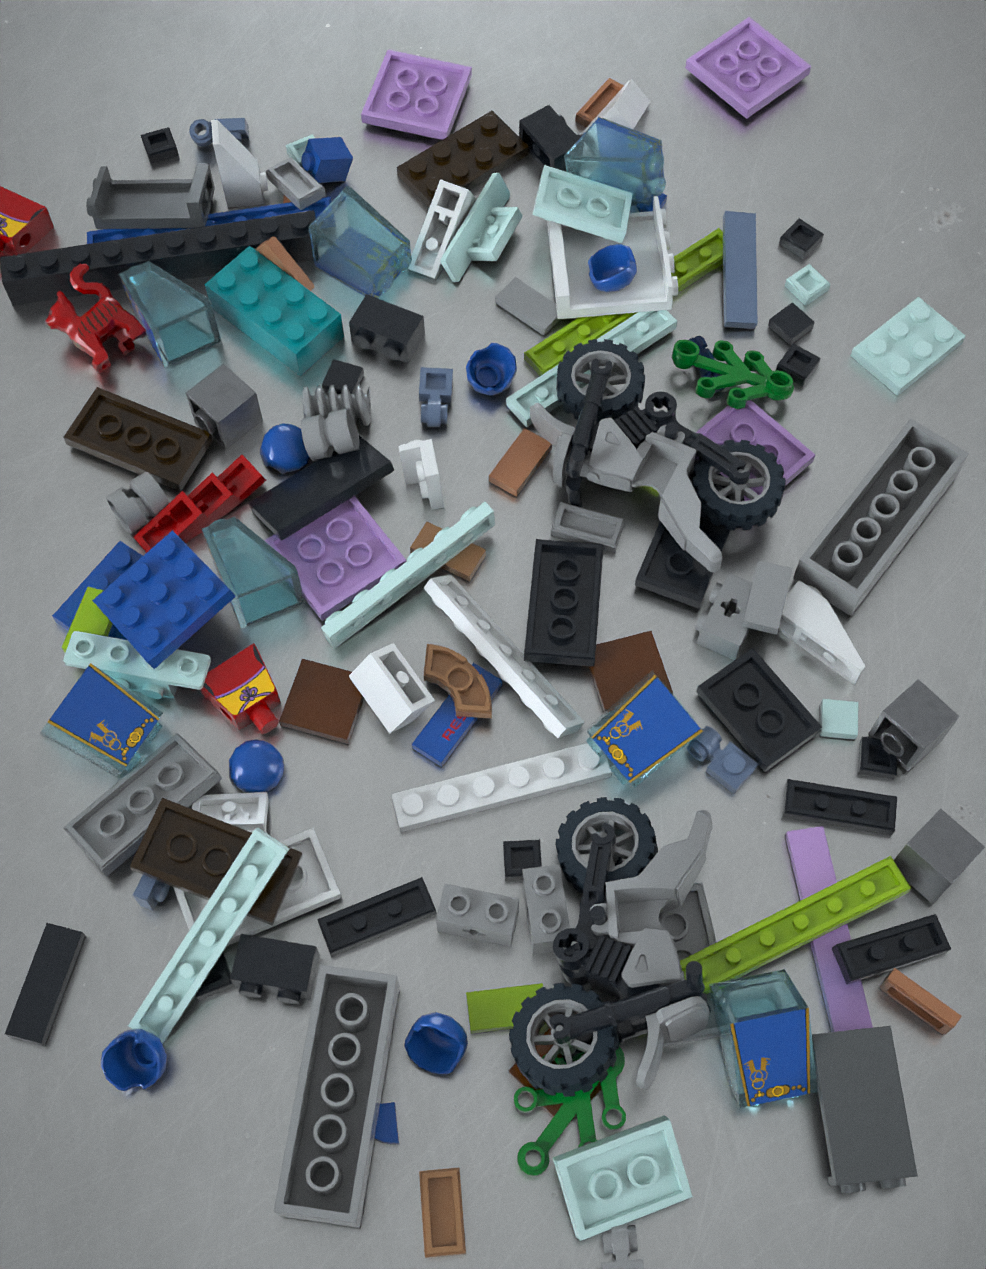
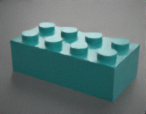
(275, 310)

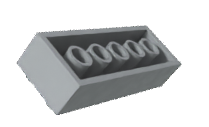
(880, 516)
(338, 1097)

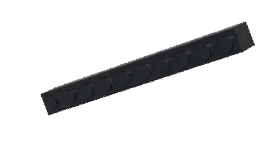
(180, 253)

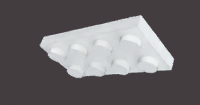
(310, 888)

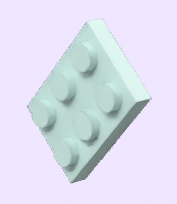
(583, 204)
(907, 346)
(622, 1177)

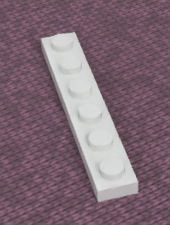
(505, 657)
(498, 786)

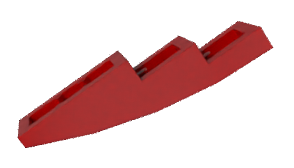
(204, 505)

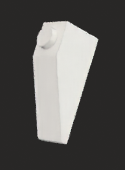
(625, 107)
(238, 169)
(440, 226)
(816, 628)

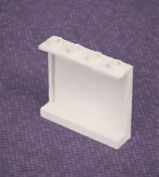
(651, 287)

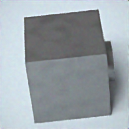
(224, 406)
(913, 724)
(937, 855)

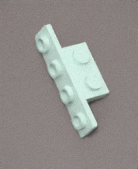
(483, 230)
(129, 668)

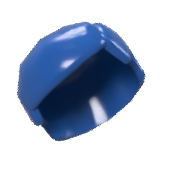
(612, 268)
(491, 369)
(284, 448)
(256, 766)
(436, 1043)
(134, 1060)

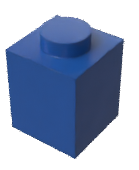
(327, 159)

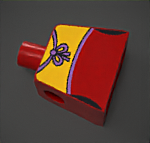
(21, 222)
(243, 691)

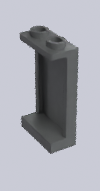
(151, 202)
(863, 1109)

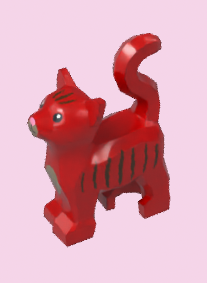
(98, 324)

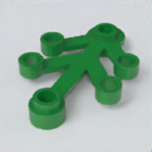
(769, 383)
(578, 1104)

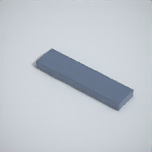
(739, 270)

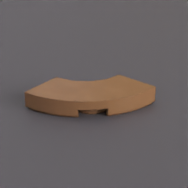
(460, 680)

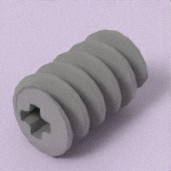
(358, 403)

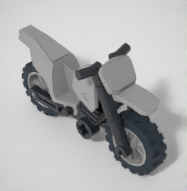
(650, 448)
(617, 952)

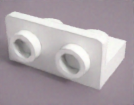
(421, 467)
(238, 809)

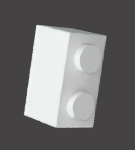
(391, 688)

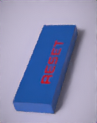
(446, 729)

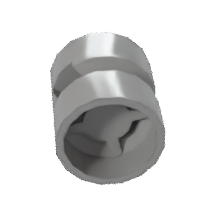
(329, 434)
(138, 502)

